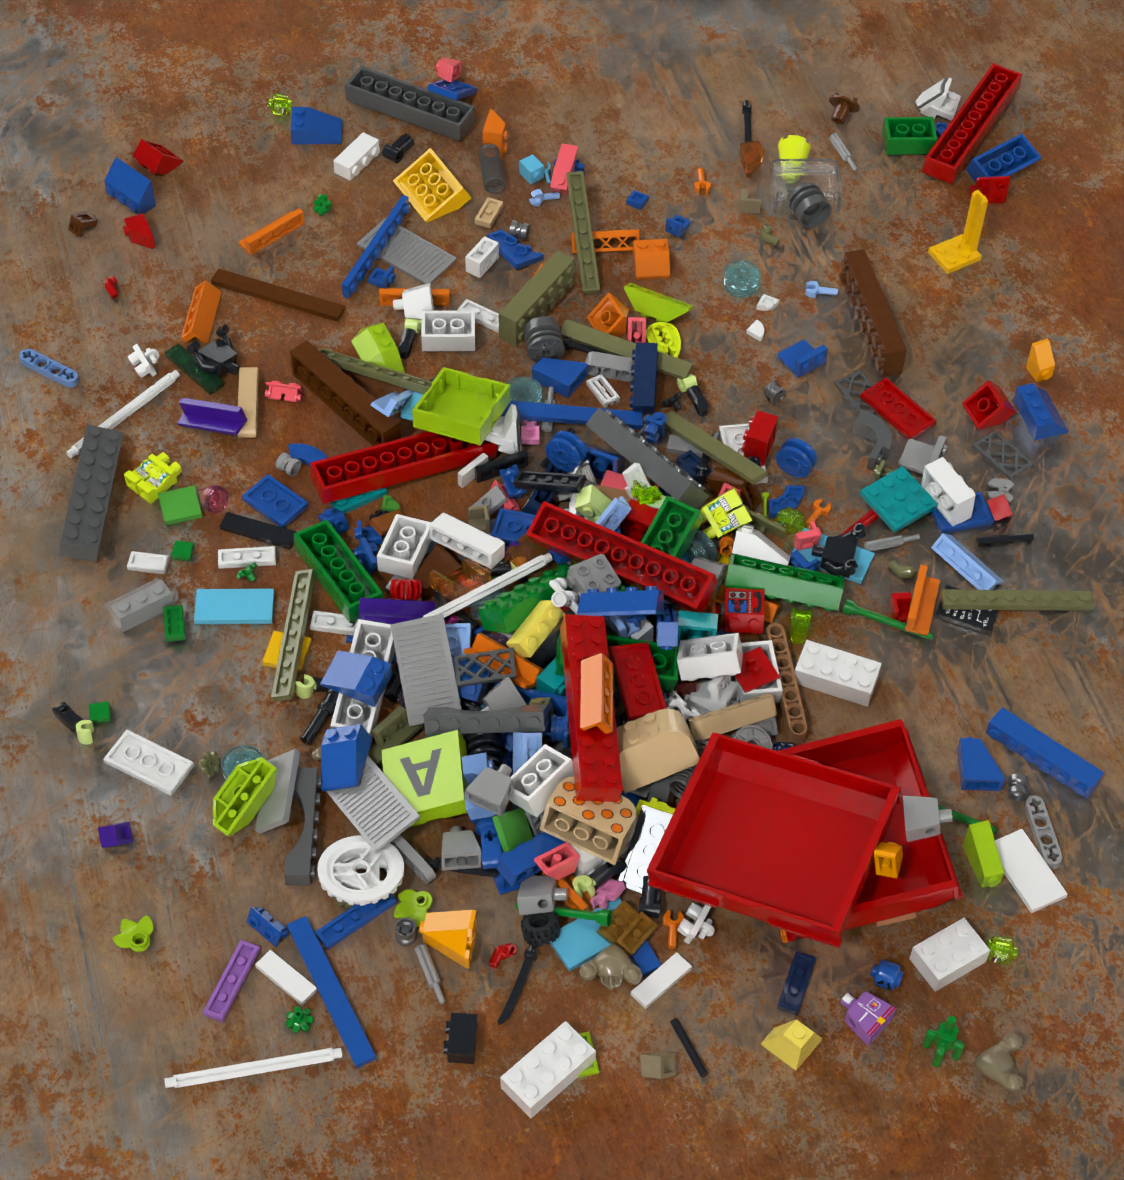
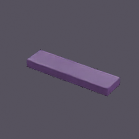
(231, 981)

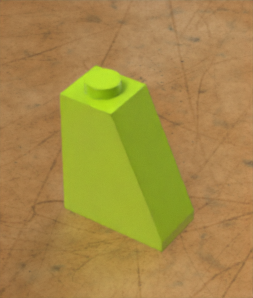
(983, 854)

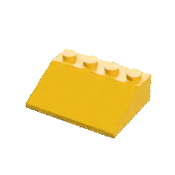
(431, 187)

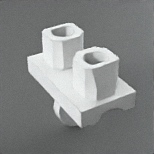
(146, 358)
(691, 929)

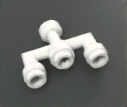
(562, 597)

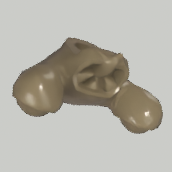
(612, 967)
(999, 1065)

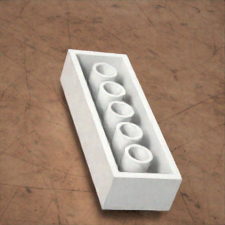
(372, 640)

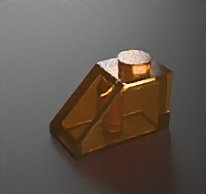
(751, 156)

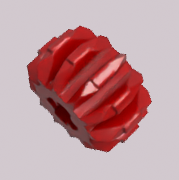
(405, 589)

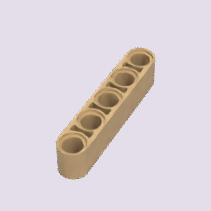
(249, 400)
(733, 716)

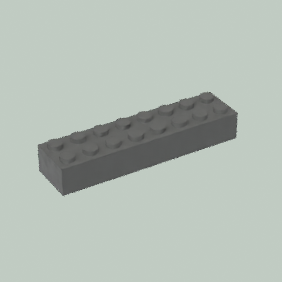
(410, 103)
(652, 461)
(91, 493)

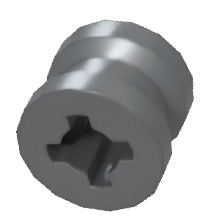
(774, 392)

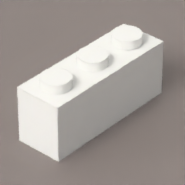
(356, 156)

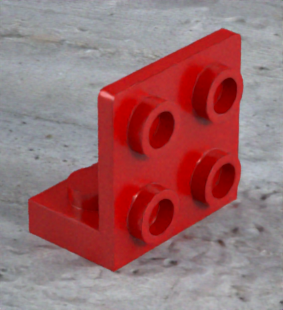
(993, 188)

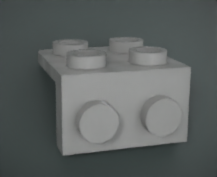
(918, 454)
(592, 574)

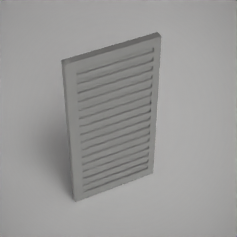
(412, 254)
(425, 666)
(375, 807)

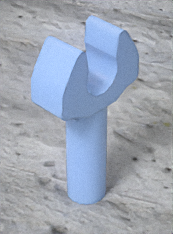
(539, 197)
(814, 289)

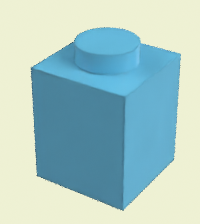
(531, 169)

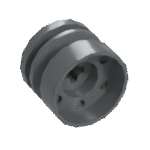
(809, 205)
(543, 338)

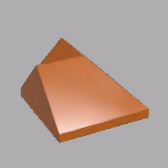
(609, 316)

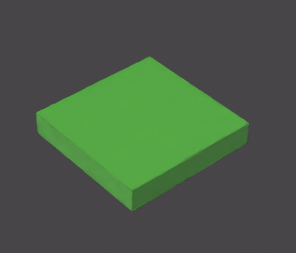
(180, 505)
(512, 829)

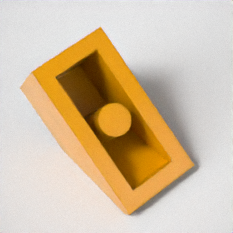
(1041, 360)
(888, 859)

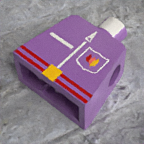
(867, 1015)

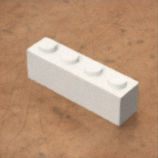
(467, 540)

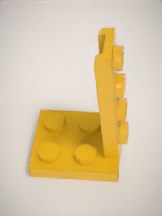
(962, 249)

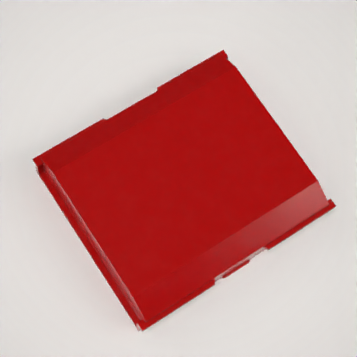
(774, 838)
(926, 868)

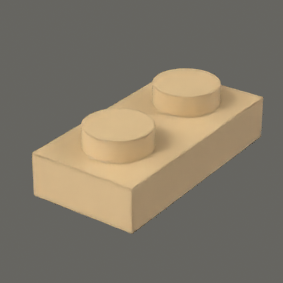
(488, 212)

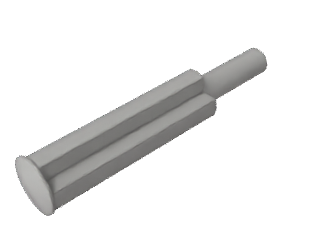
(842, 150)
(547, 426)
(889, 542)
(429, 971)

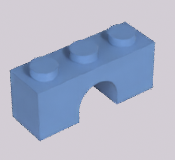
(472, 767)

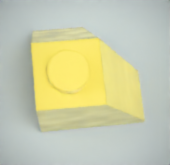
(791, 1042)

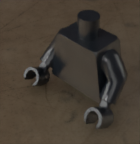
(217, 356)
(839, 552)

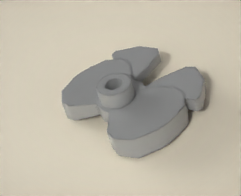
(1003, 487)

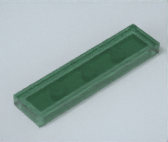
(186, 363)

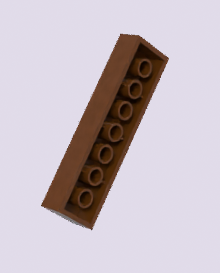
(873, 313)
(342, 395)

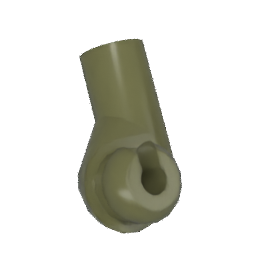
(767, 236)
(902, 571)

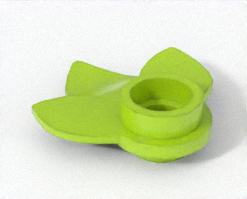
(410, 906)
(133, 933)

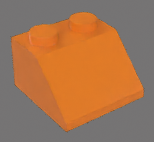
(495, 133)
(651, 259)

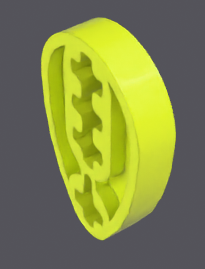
(671, 335)

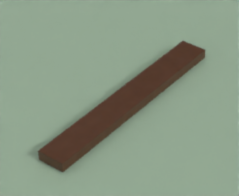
(278, 294)

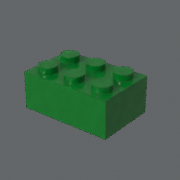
(908, 135)

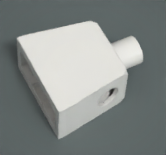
(415, 301)

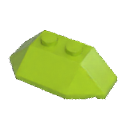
(655, 304)
(377, 347)
(243, 795)

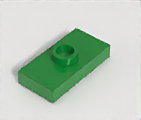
(174, 623)

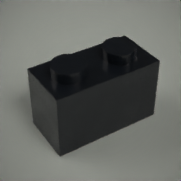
(462, 1038)

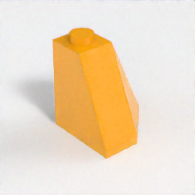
(451, 934)

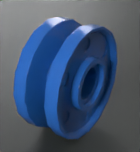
(566, 451)
(796, 458)

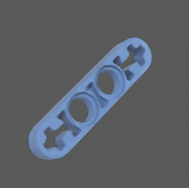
(51, 365)

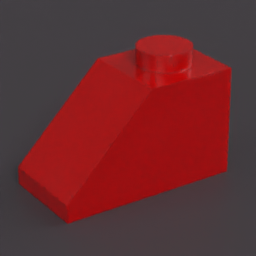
(138, 231)

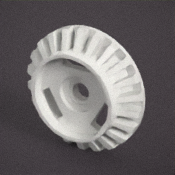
(339, 866)

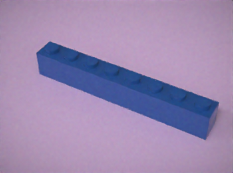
(520, 864)

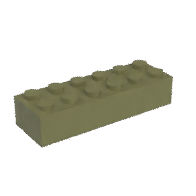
(536, 297)

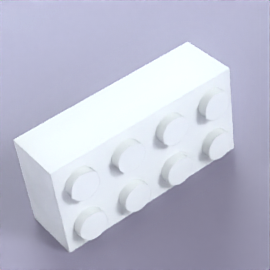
(837, 673)
(547, 1069)

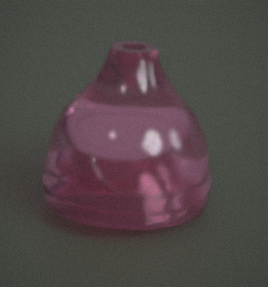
(213, 498)

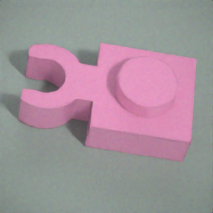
(530, 432)
(607, 892)

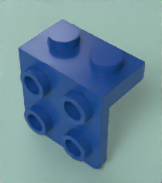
(803, 357)

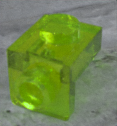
(645, 495)

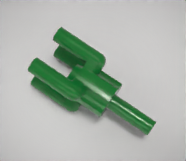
(944, 1039)

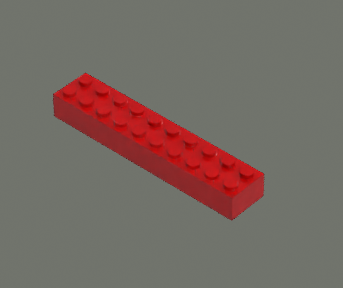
(972, 123)
(392, 464)
(631, 560)
(593, 752)

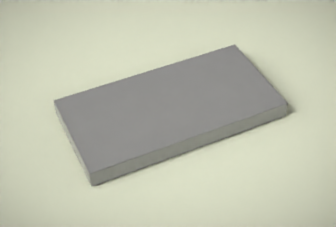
(278, 805)

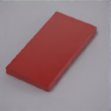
(898, 409)
(637, 679)

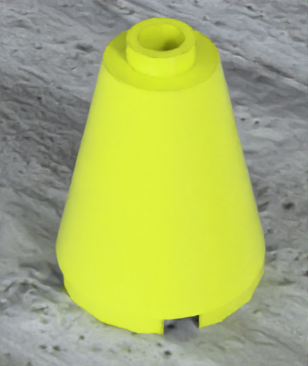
(793, 147)

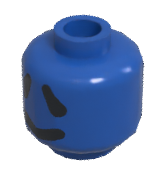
(887, 975)

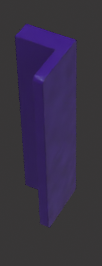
(212, 416)
(393, 610)

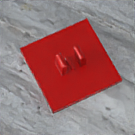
(756, 670)

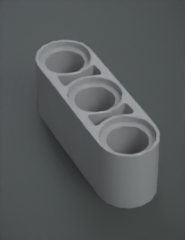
(609, 366)

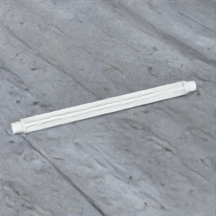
(130, 408)
(492, 586)
(253, 1067)

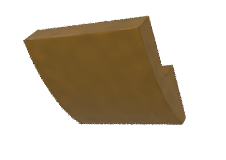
(627, 928)

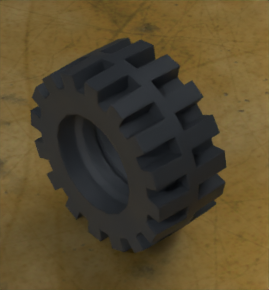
(540, 928)

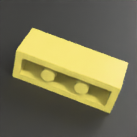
(535, 628)

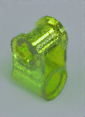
(799, 625)

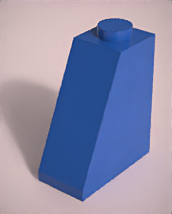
(560, 374)
(977, 767)

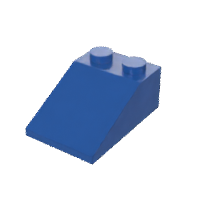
(314, 127)
(358, 676)
(343, 756)

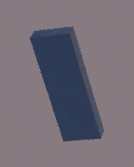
(796, 983)

